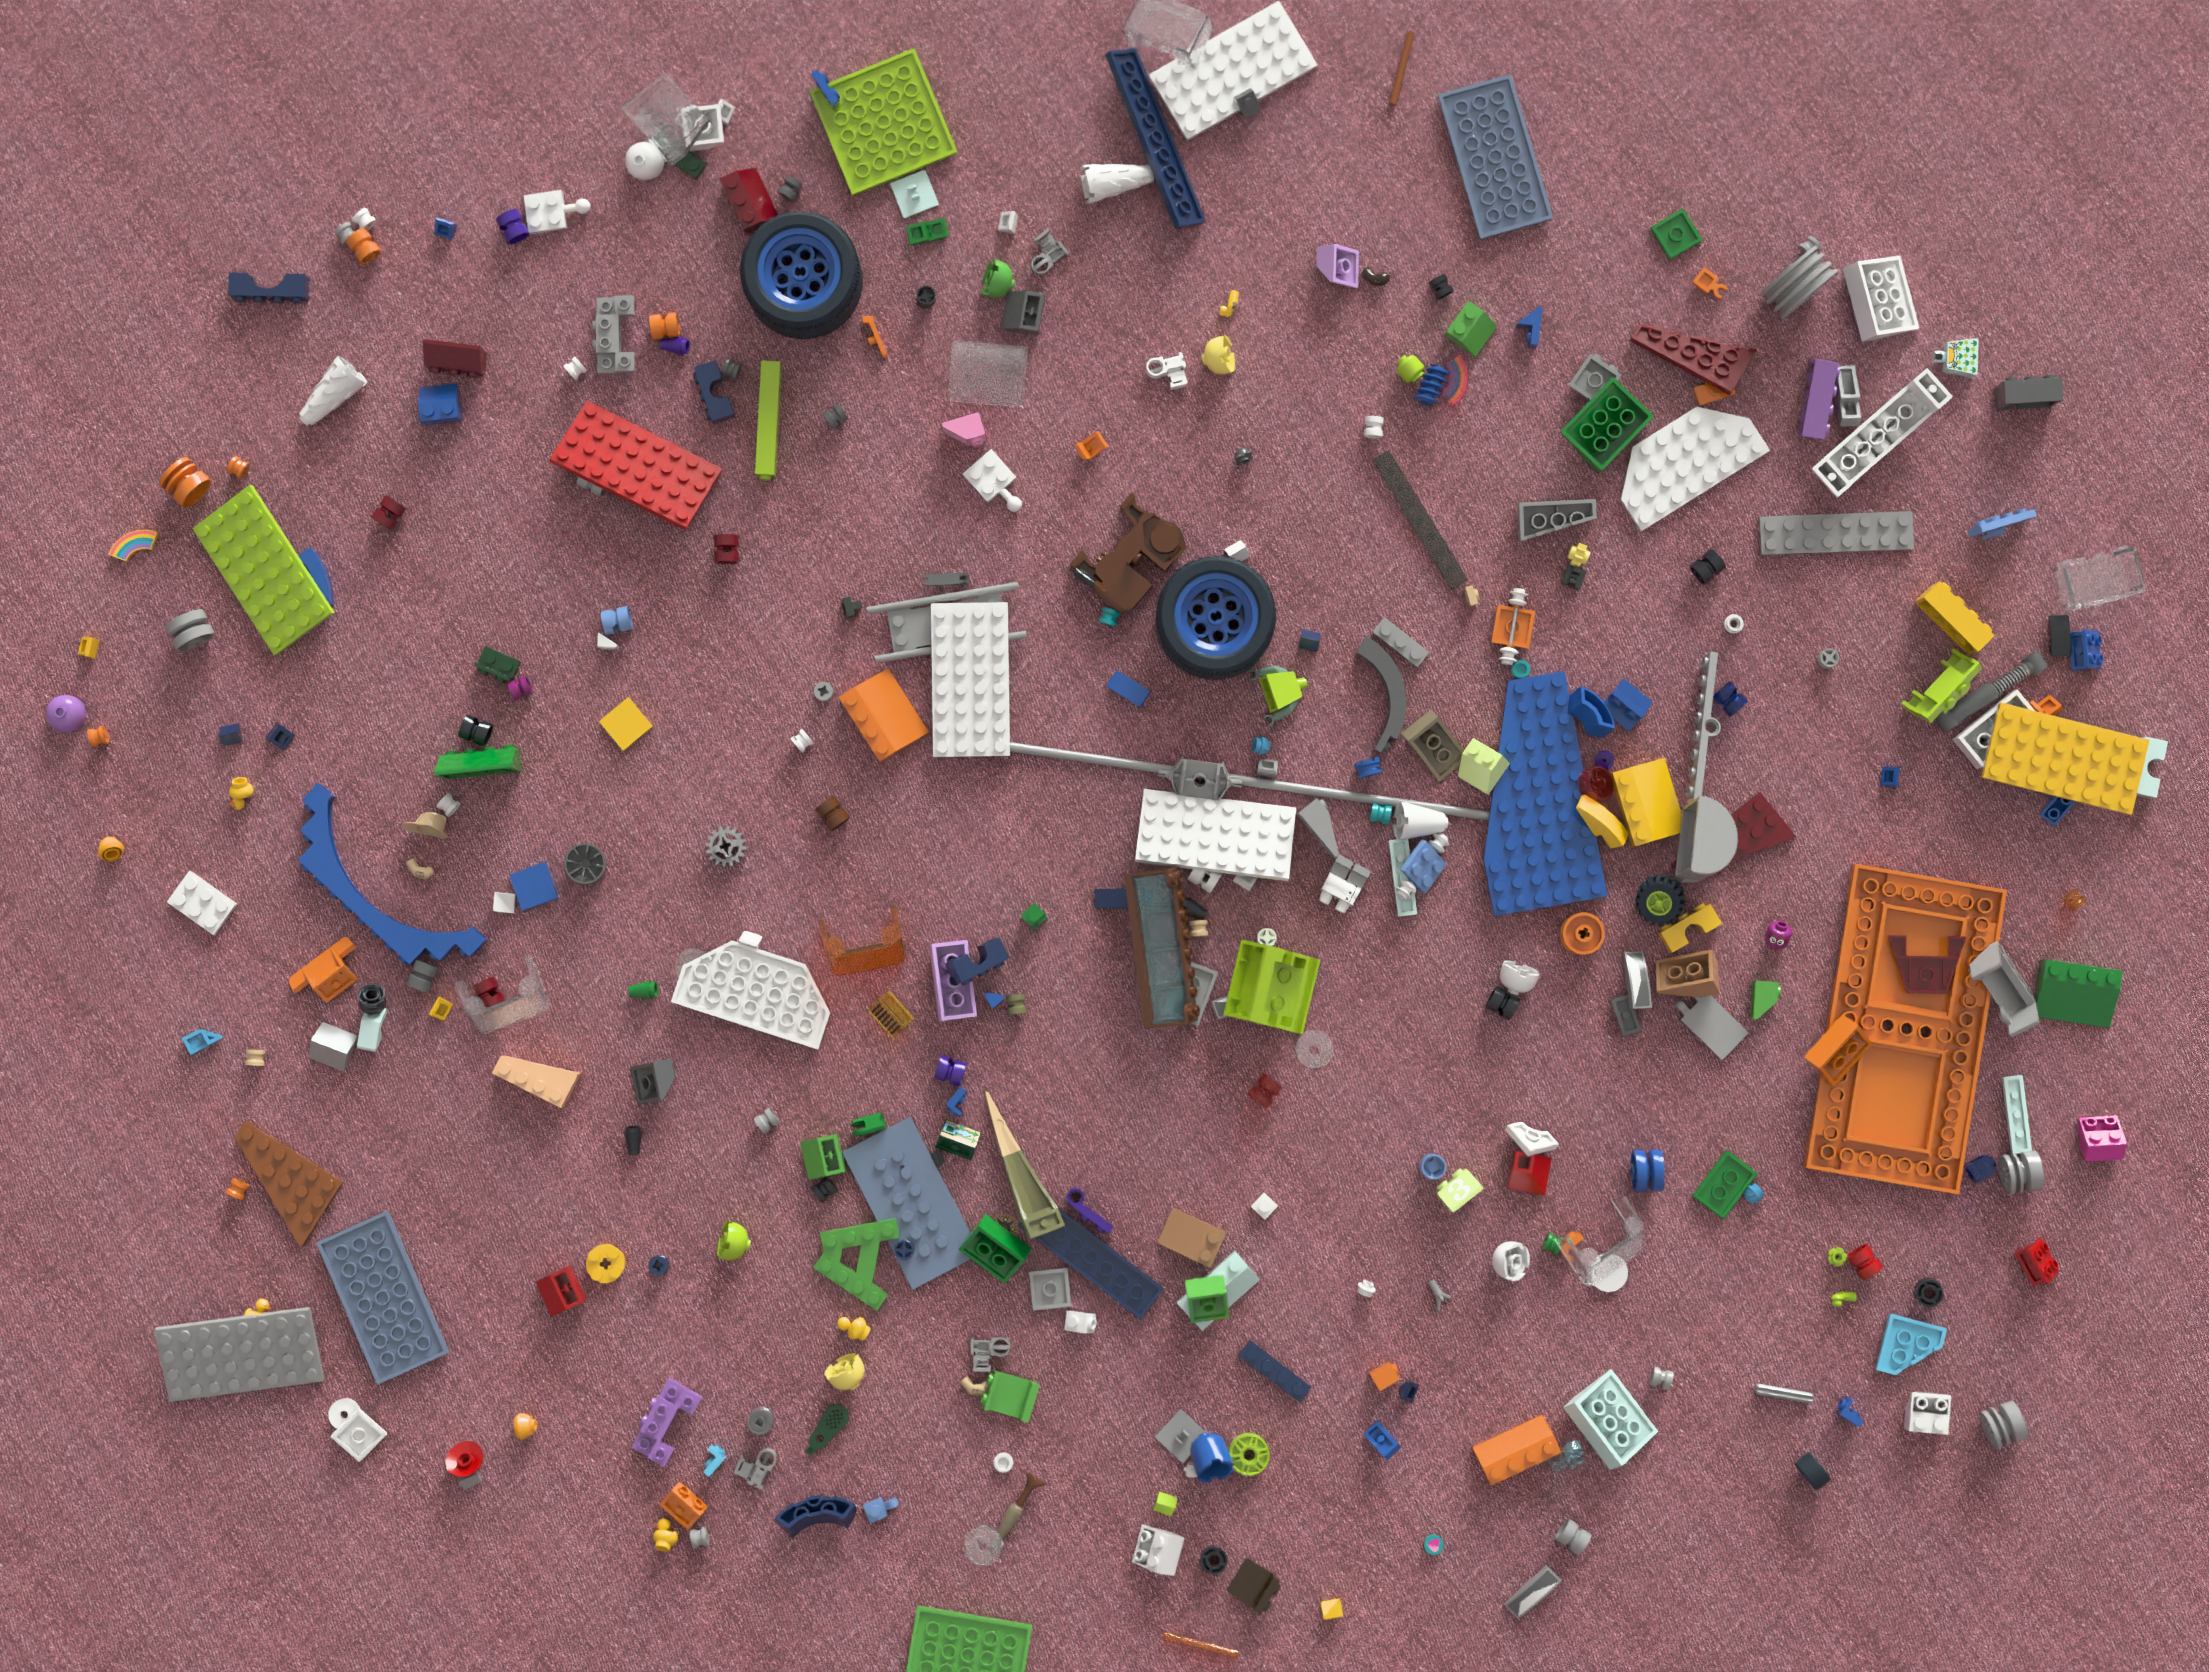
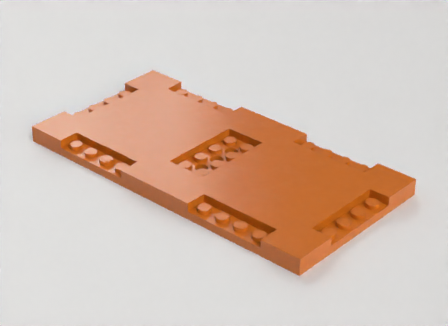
(1908, 1097)

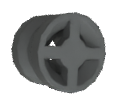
(731, 369)

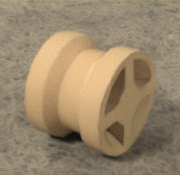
(1198, 928)
(255, 1057)

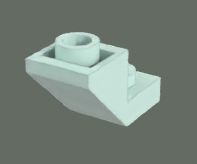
(370, 1031)

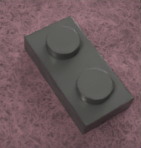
(1625, 1017)

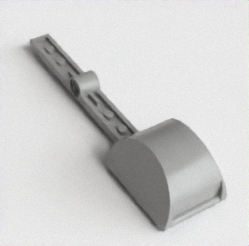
(1707, 828)

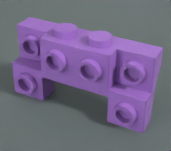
(658, 1421)

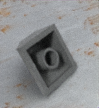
(652, 1080)

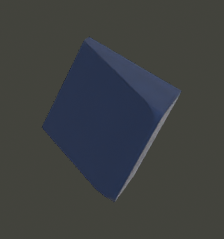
(280, 736)

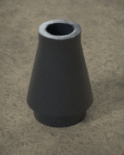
(1194, 909)
(633, 1139)

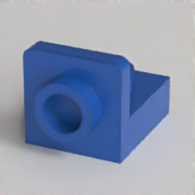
(957, 1098)
(1851, 1415)

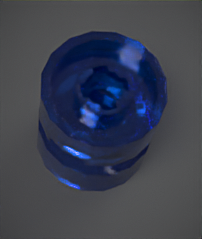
(1730, 699)

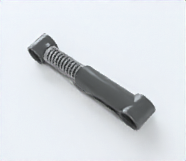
(1989, 691)

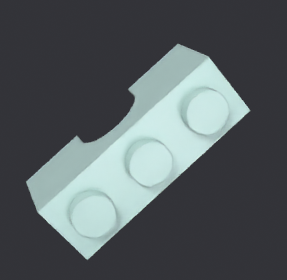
(2149, 785)

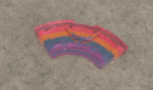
(1457, 379)

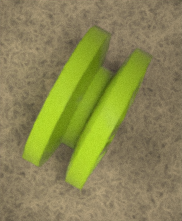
(1257, 1462)

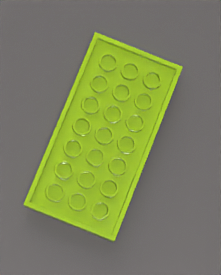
(263, 570)

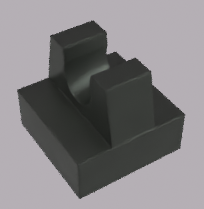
(1573, 577)
(850, 607)

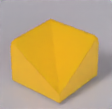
(1331, 1609)

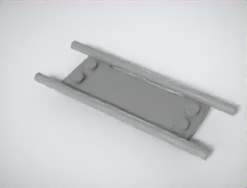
(913, 627)

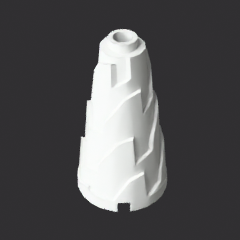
(1113, 179)
(335, 387)

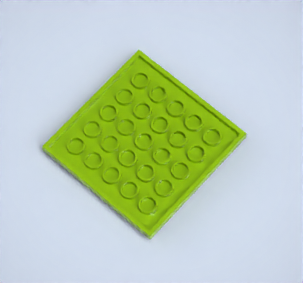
(884, 122)

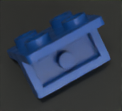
(2086, 650)
(1627, 704)

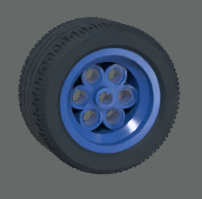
(790, 237)
(1231, 583)

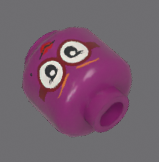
(1778, 935)

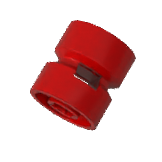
(1866, 1264)

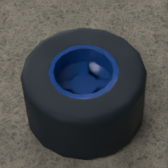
(1812, 1471)

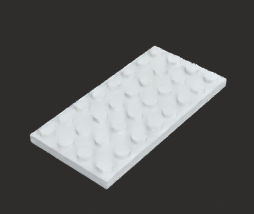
(1254, 54)
(970, 679)
(1216, 835)

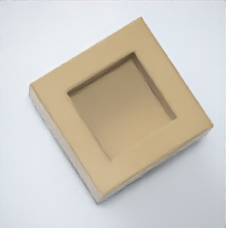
(1471, 596)

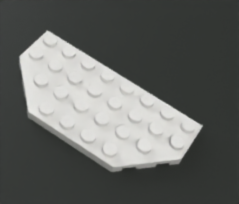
(1686, 462)
(755, 992)

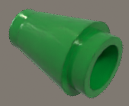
(644, 990)

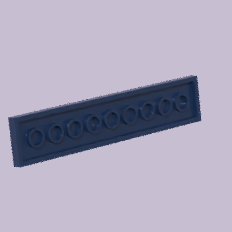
(1155, 138)

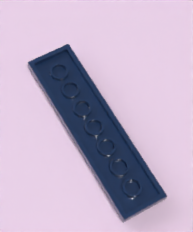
(1101, 1265)

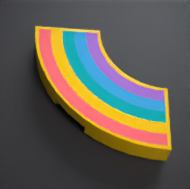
(132, 543)

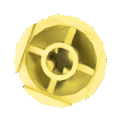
(1218, 356)
(846, 1373)

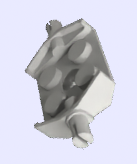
(1215, 776)

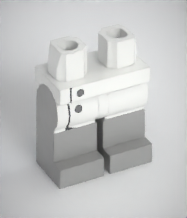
(1341, 889)

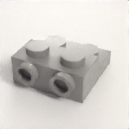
(1593, 376)

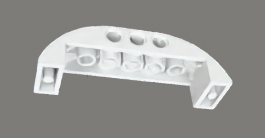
(1881, 432)

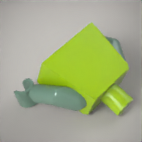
(1280, 690)

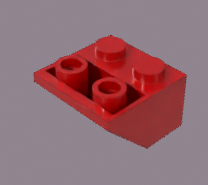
(561, 1291)

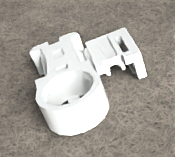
(1173, 368)

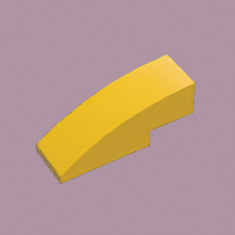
(1602, 822)

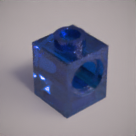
(1980, 1168)

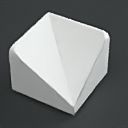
(504, 902)

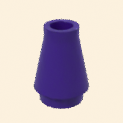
(675, 345)

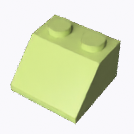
(1481, 766)

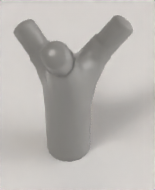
(1439, 1294)

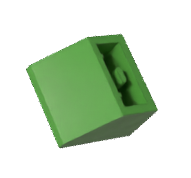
(823, 1156)

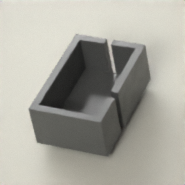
(2028, 393)

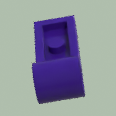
(1087, 1214)

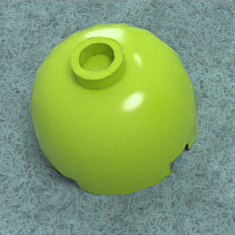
(733, 1242)

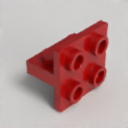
(2037, 1262)

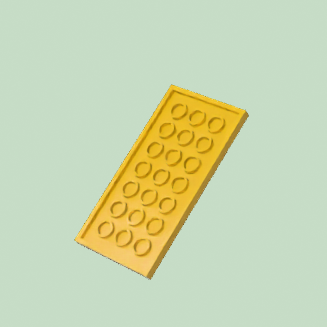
(2065, 758)

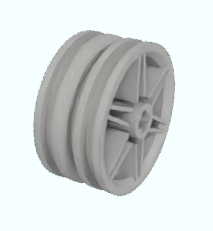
(1798, 282)

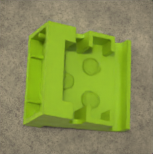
(1271, 986)

